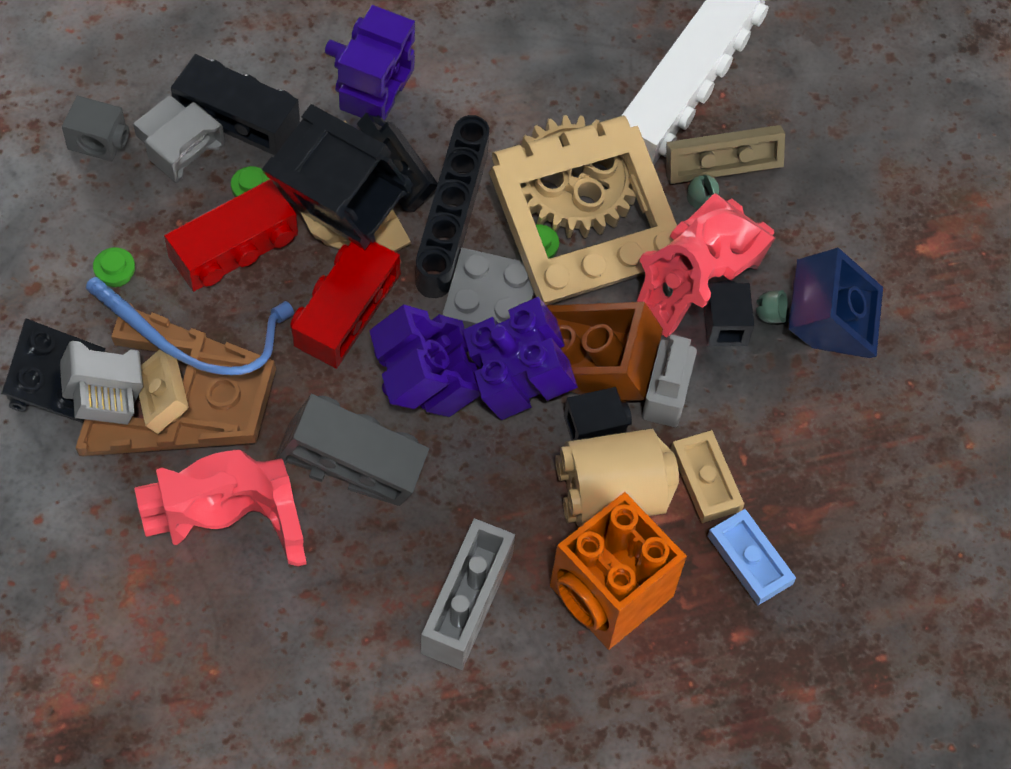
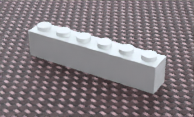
(690, 68)

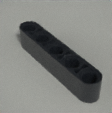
(447, 220)

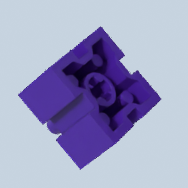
(374, 62)
(519, 358)
(425, 361)

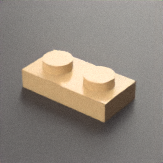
(162, 392)
(707, 476)

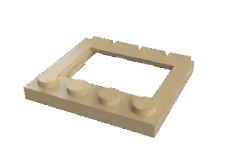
(599, 264)

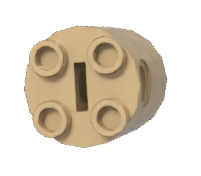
(609, 465)

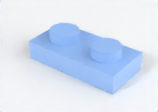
(751, 557)

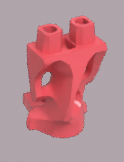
(706, 245)
(218, 494)

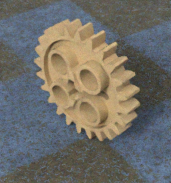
(563, 204)

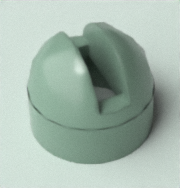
(696, 191)
(773, 307)

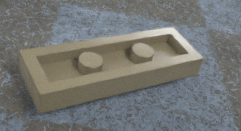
(725, 154)

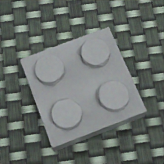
(486, 287)

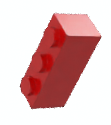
(232, 235)
(345, 301)

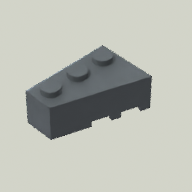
(353, 449)

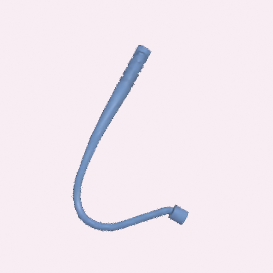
(135, 320)

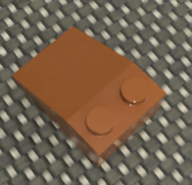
(610, 346)

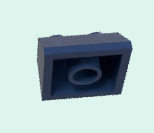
(836, 305)

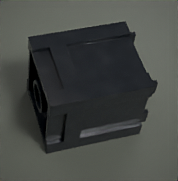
(338, 176)

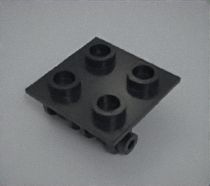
(36, 371)

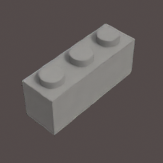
(467, 594)

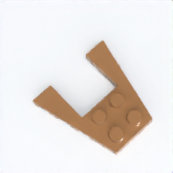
(220, 406)

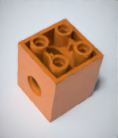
(616, 570)

